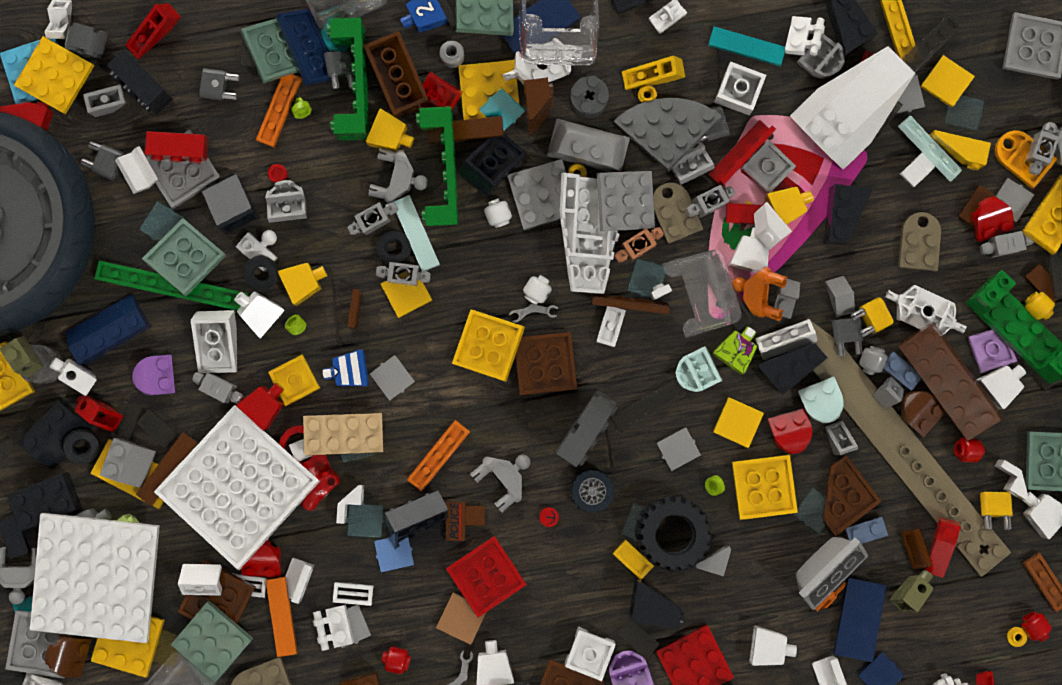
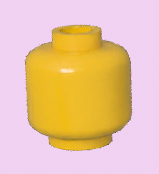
(1039, 305)

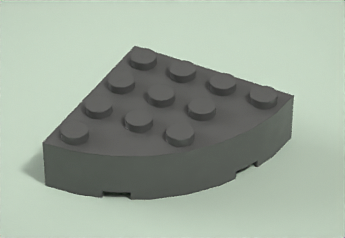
(586, 428)

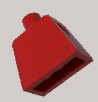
(263, 405)
(89, 408)

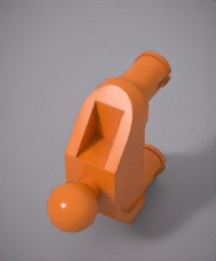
(757, 290)

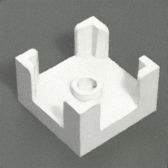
(590, 654)

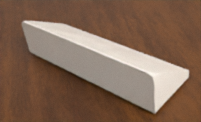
(786, 339)

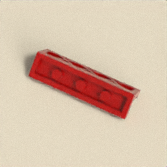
(741, 153)

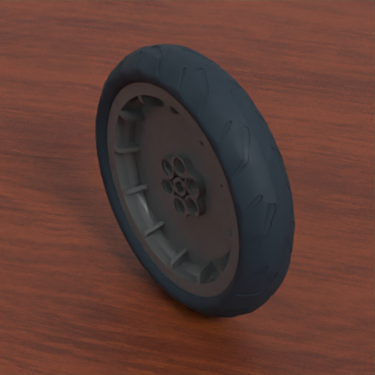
(43, 223)

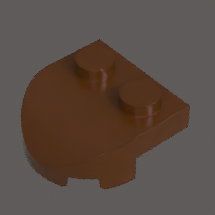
(921, 411)
(68, 656)

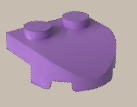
(154, 375)
(629, 669)

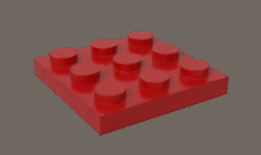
(486, 576)
(695, 660)

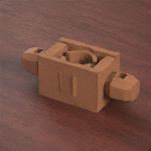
(650, 238)

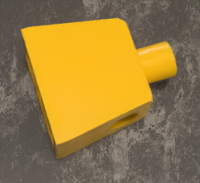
(388, 133)
(789, 203)
(301, 281)

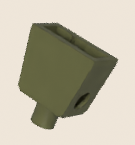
(21, 354)
(913, 593)

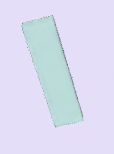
(930, 148)
(416, 234)

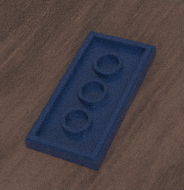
(552, 14)
(305, 44)
(859, 619)

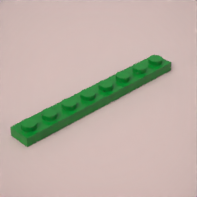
(155, 283)

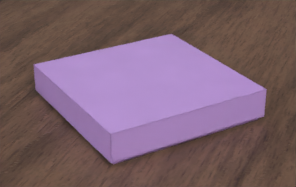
(990, 351)

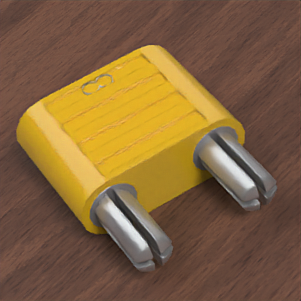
(875, 316)
(996, 505)

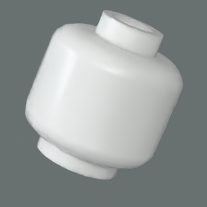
(498, 213)
(537, 289)

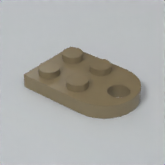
(672, 213)
(920, 244)
(267, 673)

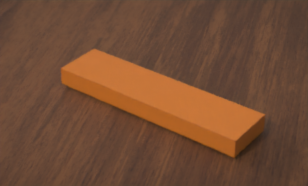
(278, 110)
(438, 455)
(281, 616)

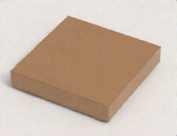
(459, 619)

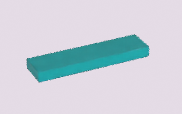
(746, 46)

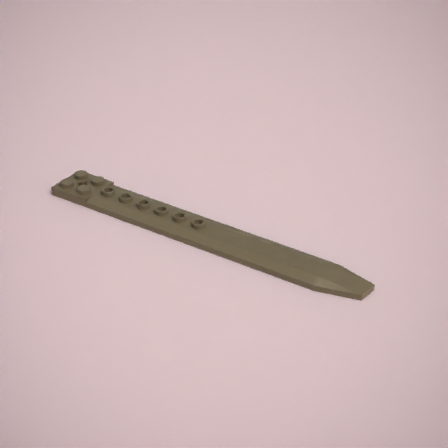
(909, 457)

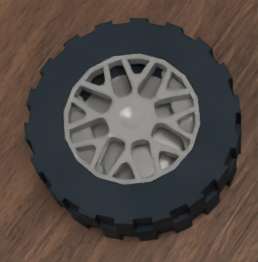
(592, 491)

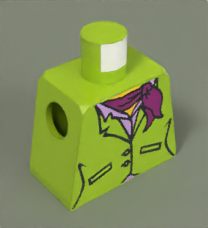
(737, 350)

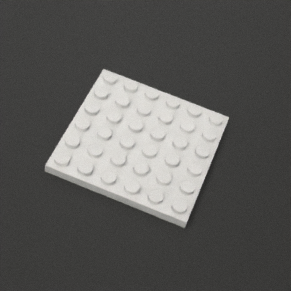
(236, 487)
(94, 577)

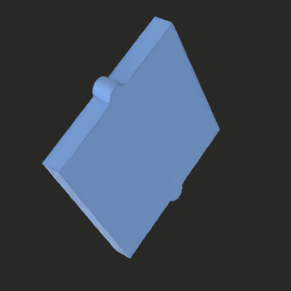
(393, 558)

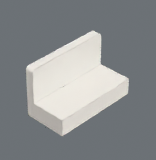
(136, 170)
(298, 578)
(200, 579)
(829, 671)

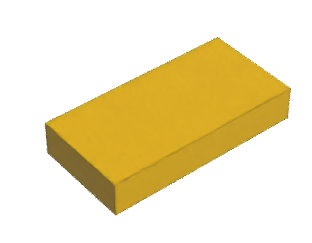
(633, 559)

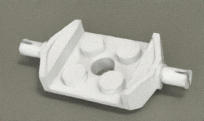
(530, 71)
(911, 306)

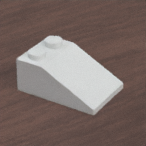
(215, 341)

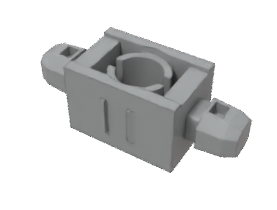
(1044, 136)
(700, 208)
(390, 209)
(1006, 244)
(383, 272)
(217, 387)

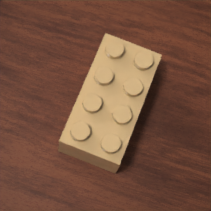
(343, 434)

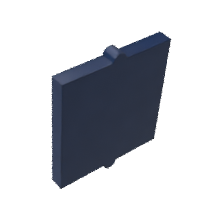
(881, 672)

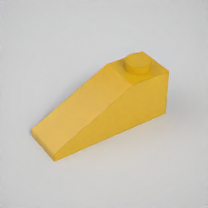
(654, 73)
(963, 149)

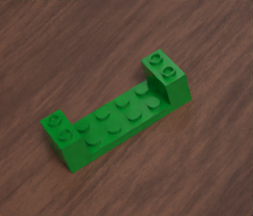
(351, 33)
(442, 119)
(1017, 326)

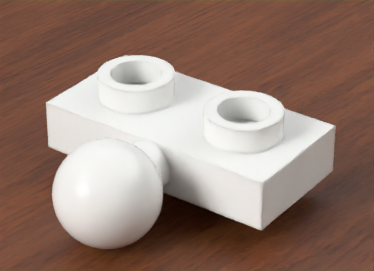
(253, 247)

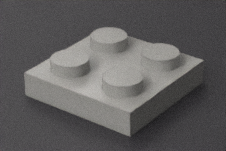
(768, 166)

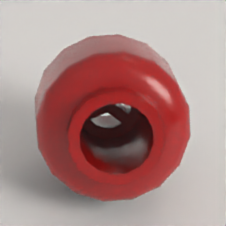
(970, 450)
(1036, 626)
(396, 660)

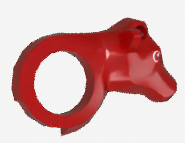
(319, 467)

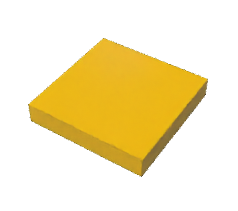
(947, 81)
(406, 298)
(295, 378)
(738, 422)

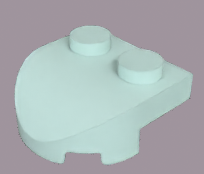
(697, 371)
(823, 400)

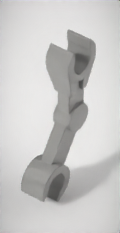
(531, 309)
(464, 669)

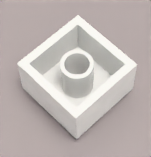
(740, 88)

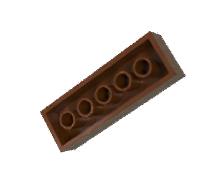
(950, 381)

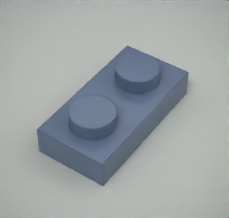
(901, 371)
(867, 530)

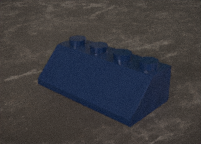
(106, 330)

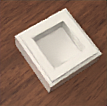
(298, 450)

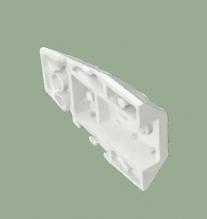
(854, 106)
(586, 247)

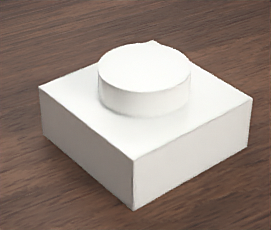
(660, 290)

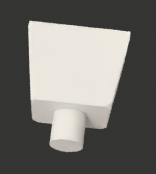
(750, 254)
(258, 311)
(80, 380)
(1002, 385)
(1044, 514)
(769, 647)
(494, 666)

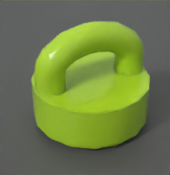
(301, 108)
(295, 325)
(714, 485)

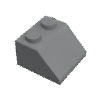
(127, 462)

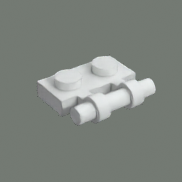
(798, 36)
(339, 627)

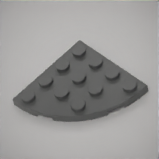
(667, 127)

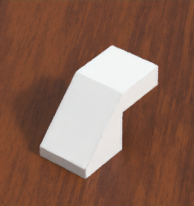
(60, 18)
(917, 170)
(1016, 483)
(355, 497)

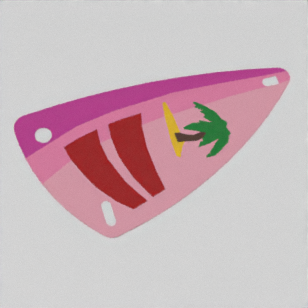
(812, 172)

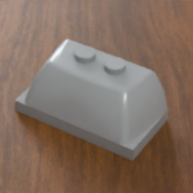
(588, 146)
(828, 569)

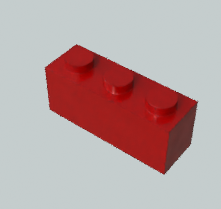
(176, 147)

